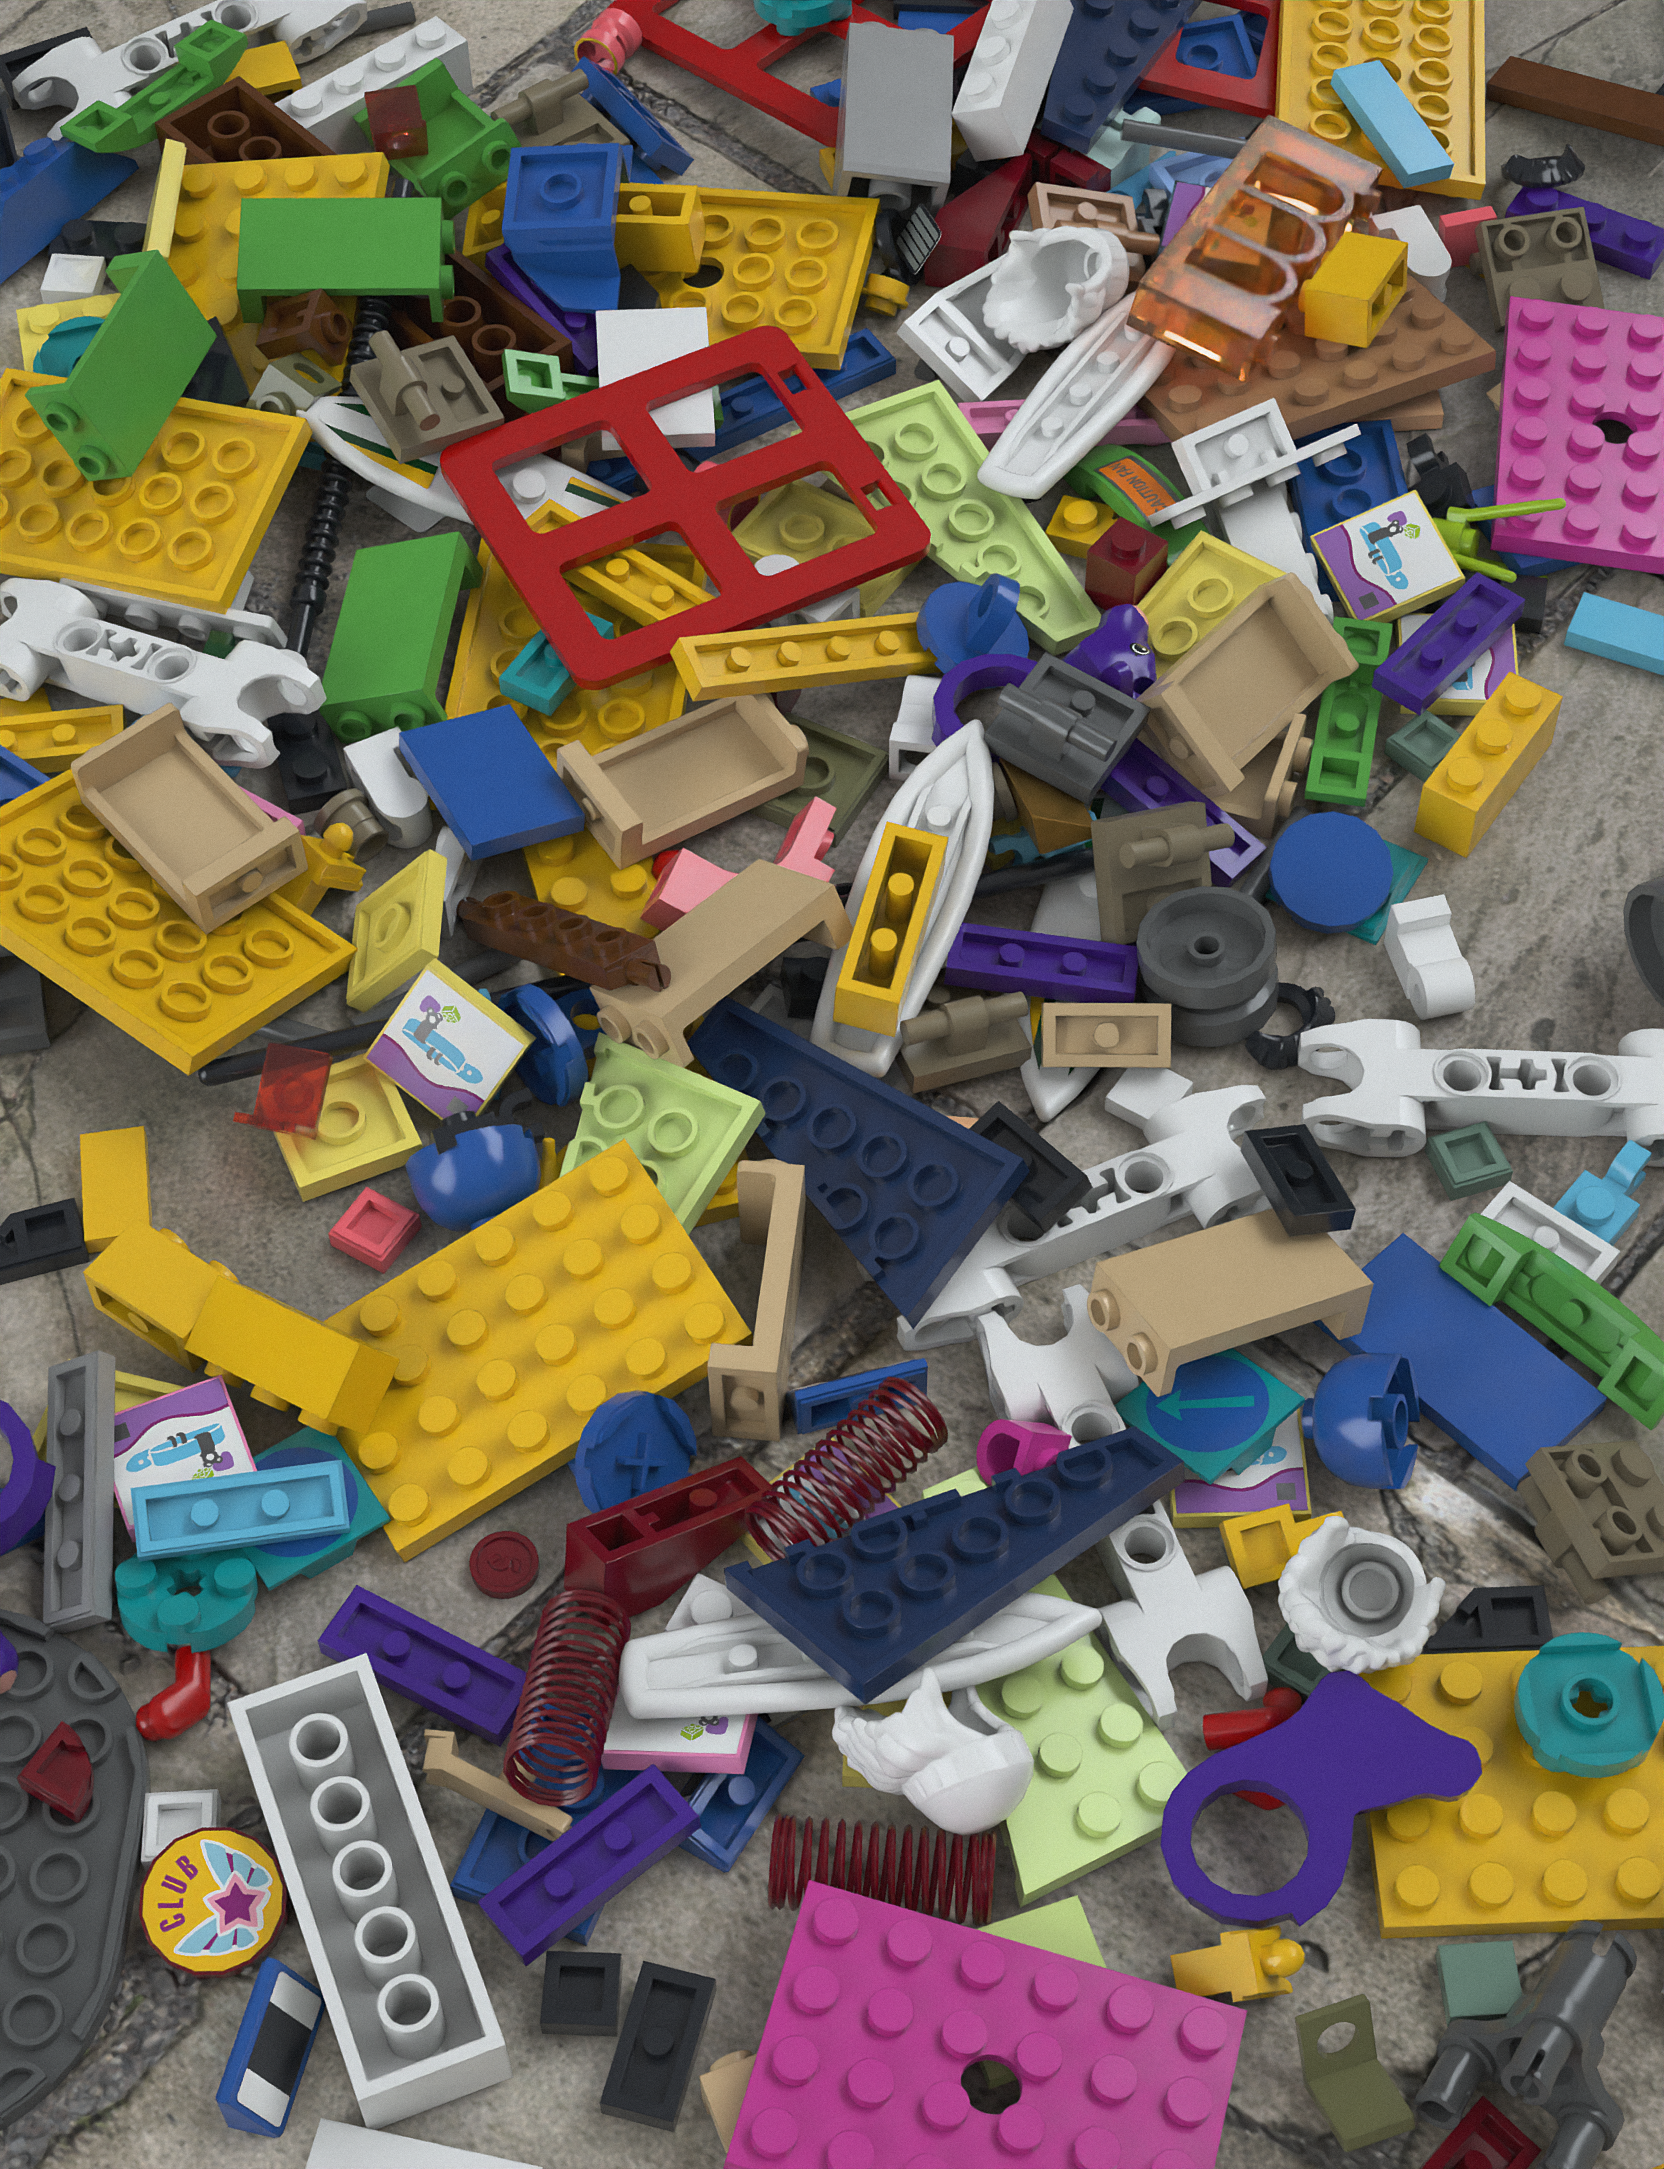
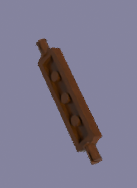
(563, 941)

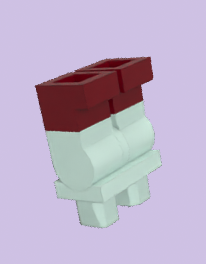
(1099, 170)

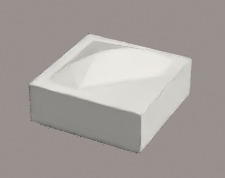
(73, 277)

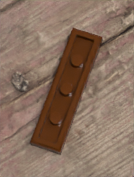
(1579, 99)

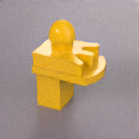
(326, 868)
(1247, 1964)

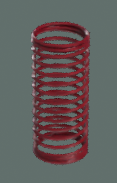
(900, 1429)
(561, 1650)
(977, 1866)

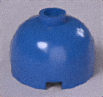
(476, 1177)
(1364, 1419)

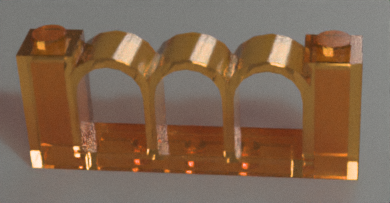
(1252, 246)

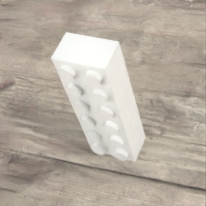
(370, 1893)

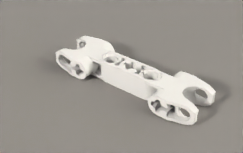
(83, 74)
(222, 702)
(1518, 1092)
(1185, 1168)
(1163, 1608)

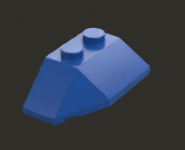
(49, 189)

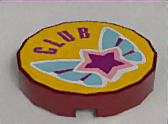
(214, 1902)

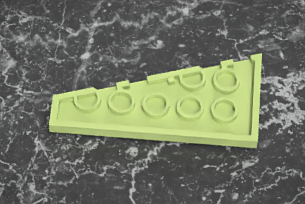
(972, 528)
(673, 1120)
(1095, 1753)

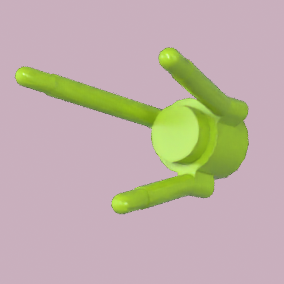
(1464, 541)

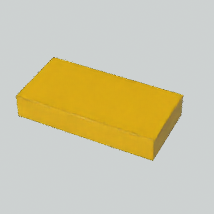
(114, 1184)

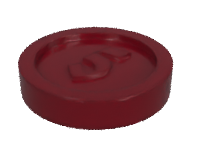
(504, 1565)

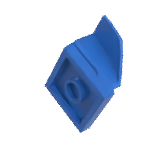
(564, 220)

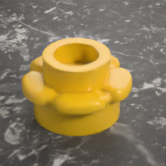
(885, 295)

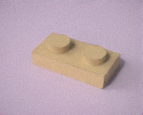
(1106, 1035)

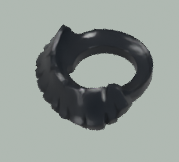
(1544, 171)
(888, 226)
(1279, 1051)

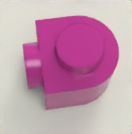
(1019, 1446)

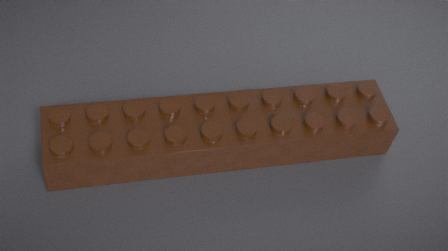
(484, 316)

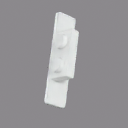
(1239, 451)
(190, 621)

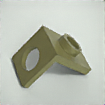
(285, 391)
(1351, 2083)

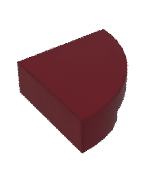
(61, 1773)

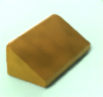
(1046, 812)

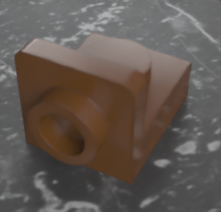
(303, 324)

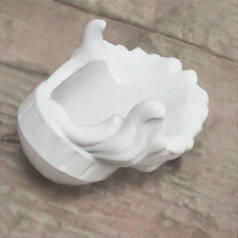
(1054, 285)
(1358, 1599)
(950, 1763)

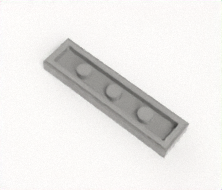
(81, 1503)

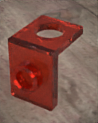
(397, 122)
(290, 1092)

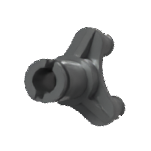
(1544, 2051)

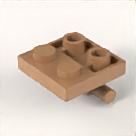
(1067, 206)

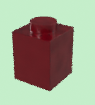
(1124, 565)

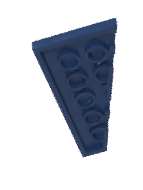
(1104, 62)
(879, 1166)
(945, 1564)

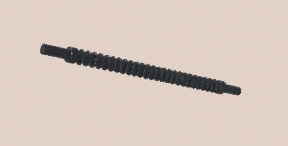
(309, 594)

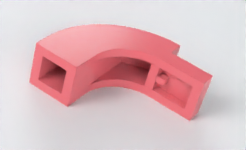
(692, 879)

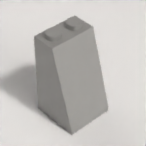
(895, 117)

